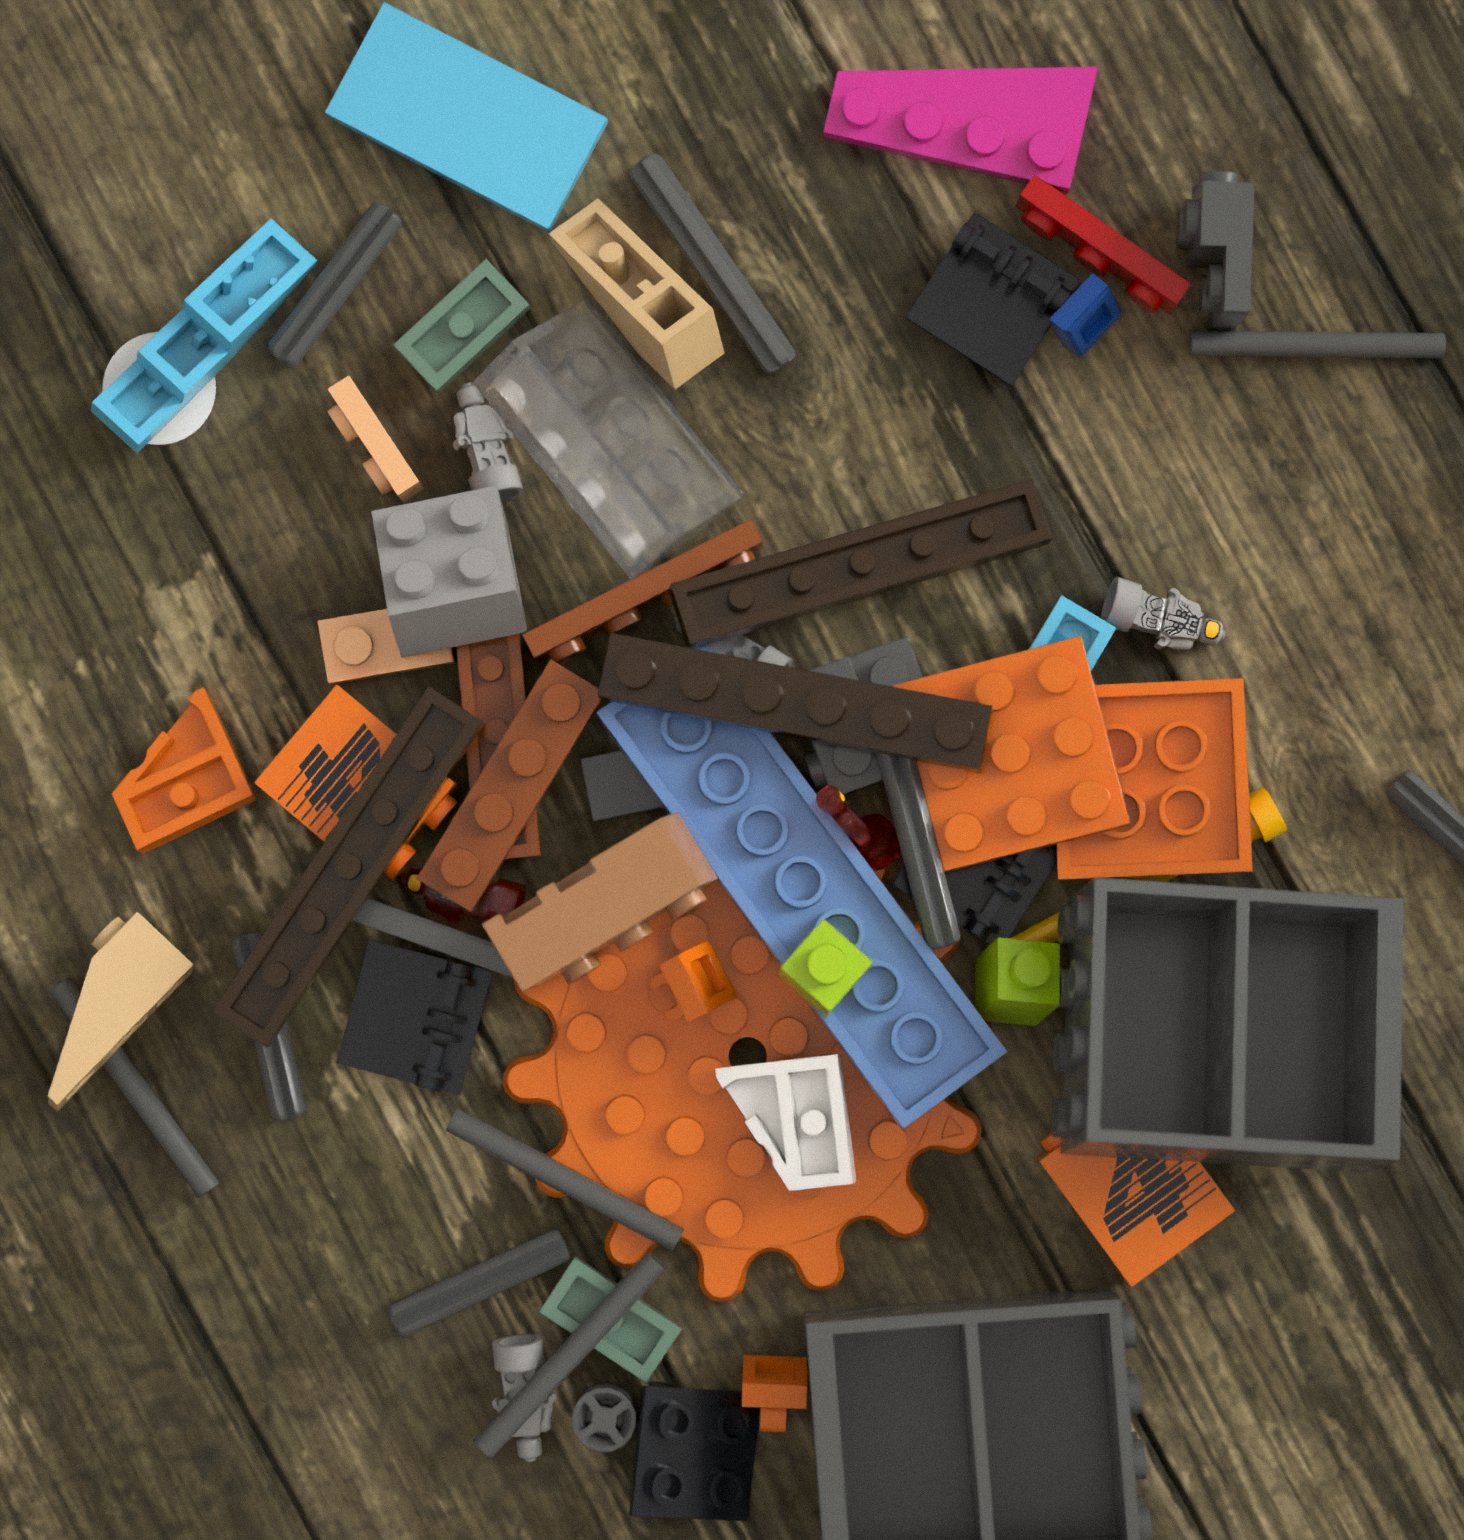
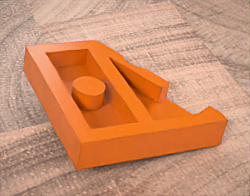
(184, 780)

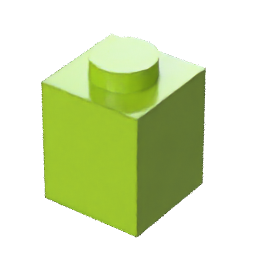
(824, 968)
(1017, 981)

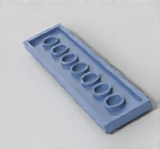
(791, 869)

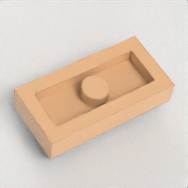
(357, 419)
(366, 648)

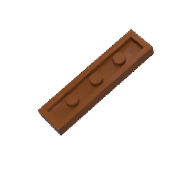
(620, 606)
(494, 692)
(511, 786)

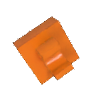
(695, 982)
(774, 1386)

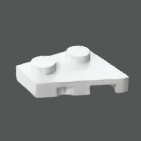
(798, 1117)

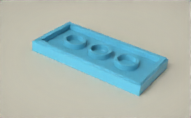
(466, 117)

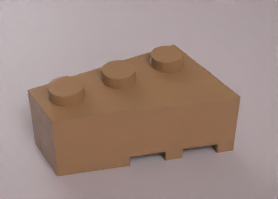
(603, 904)

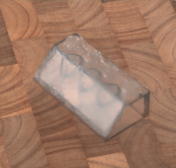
(607, 437)

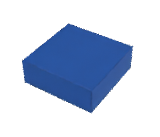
(1086, 315)

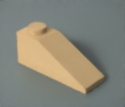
(640, 293)
(121, 990)

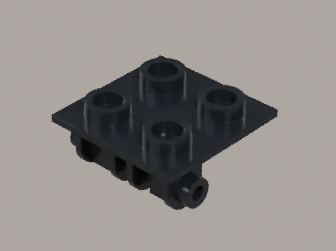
(992, 298)
(994, 894)
(414, 1017)
(693, 1454)

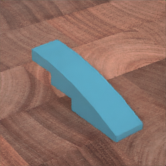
(203, 335)

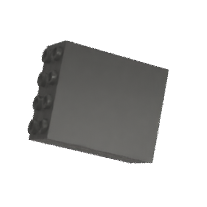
(1230, 1026)
(978, 1419)

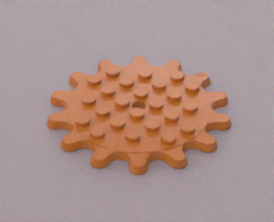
(664, 1132)

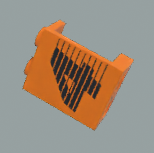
(330, 762)
(1137, 1207)

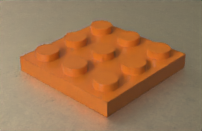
(1043, 761)
(1181, 781)

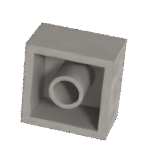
(448, 571)

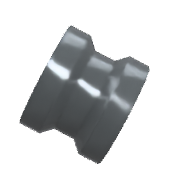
(602, 1431)

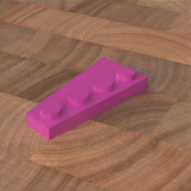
(969, 119)

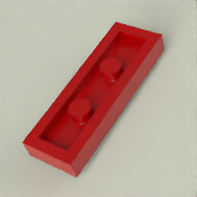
(1100, 247)

